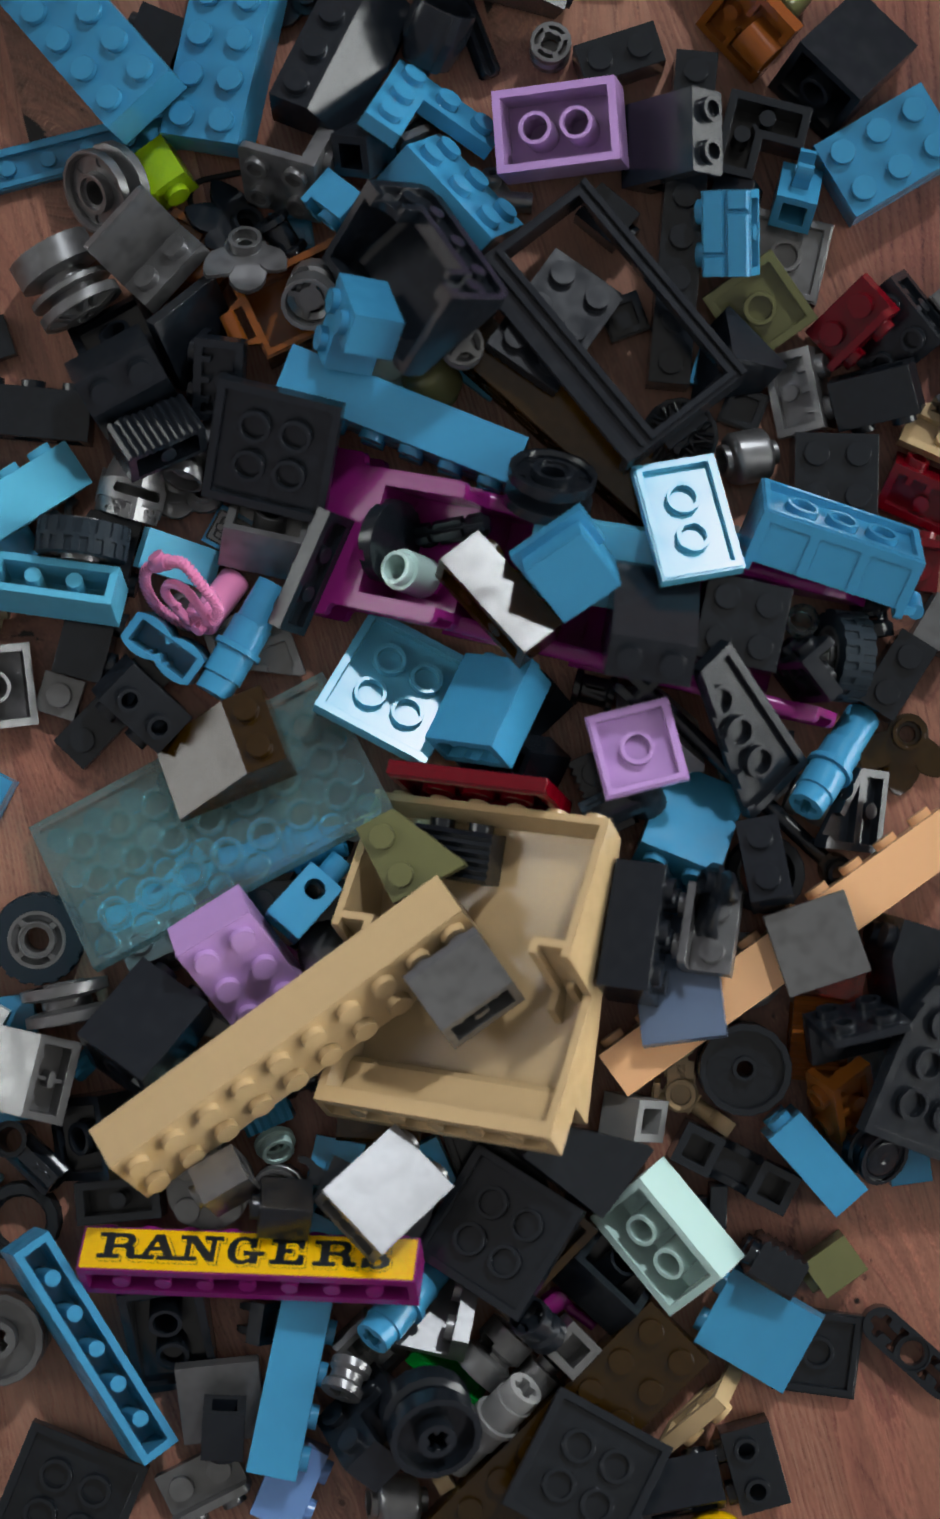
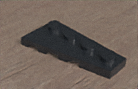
(748, 731)

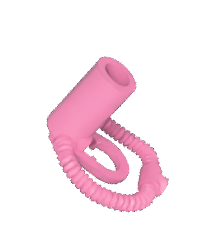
(202, 614)

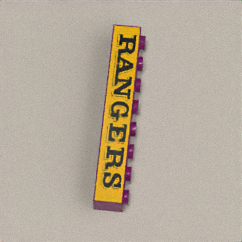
(246, 1267)

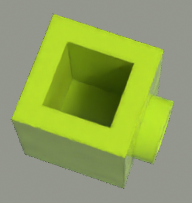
(166, 172)

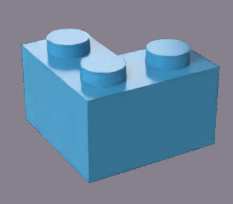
(358, 325)

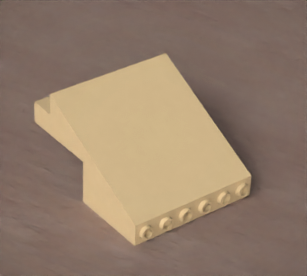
(546, 926)

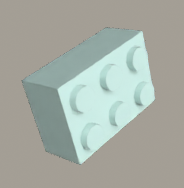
(668, 1237)

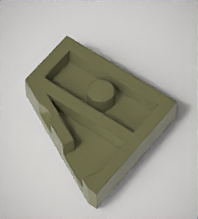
(405, 854)

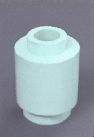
(410, 573)

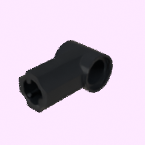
(641, 806)
(33, 1158)

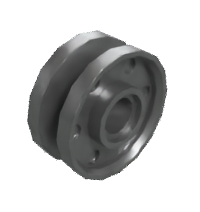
(100, 180)
(64, 1002)

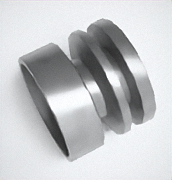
(62, 276)

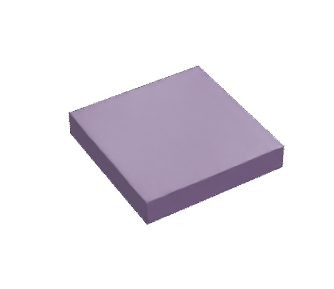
(636, 748)

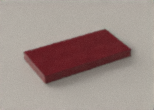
(468, 784)

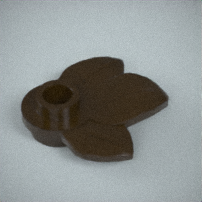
(903, 758)

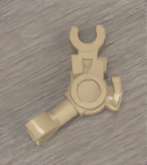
(684, 1096)

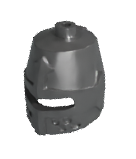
(135, 501)

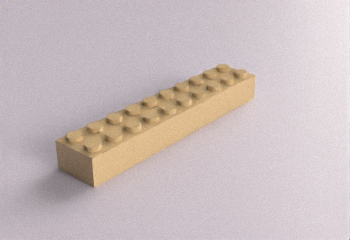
(278, 1043)

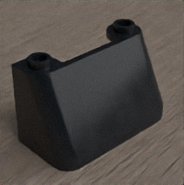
(430, 263)

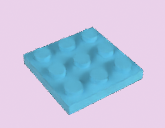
(390, 687)

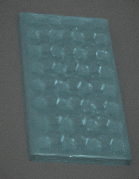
(137, 869)

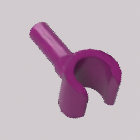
(558, 1300)

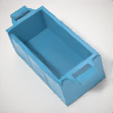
(834, 546)

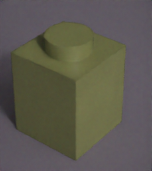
(832, 1265)

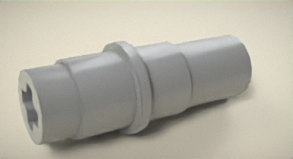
(502, 1414)

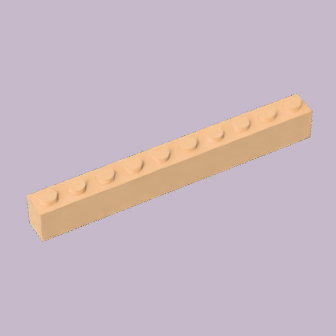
(870, 887)

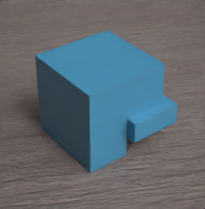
(568, 563)

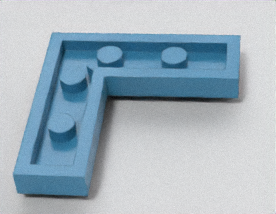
(412, 92)

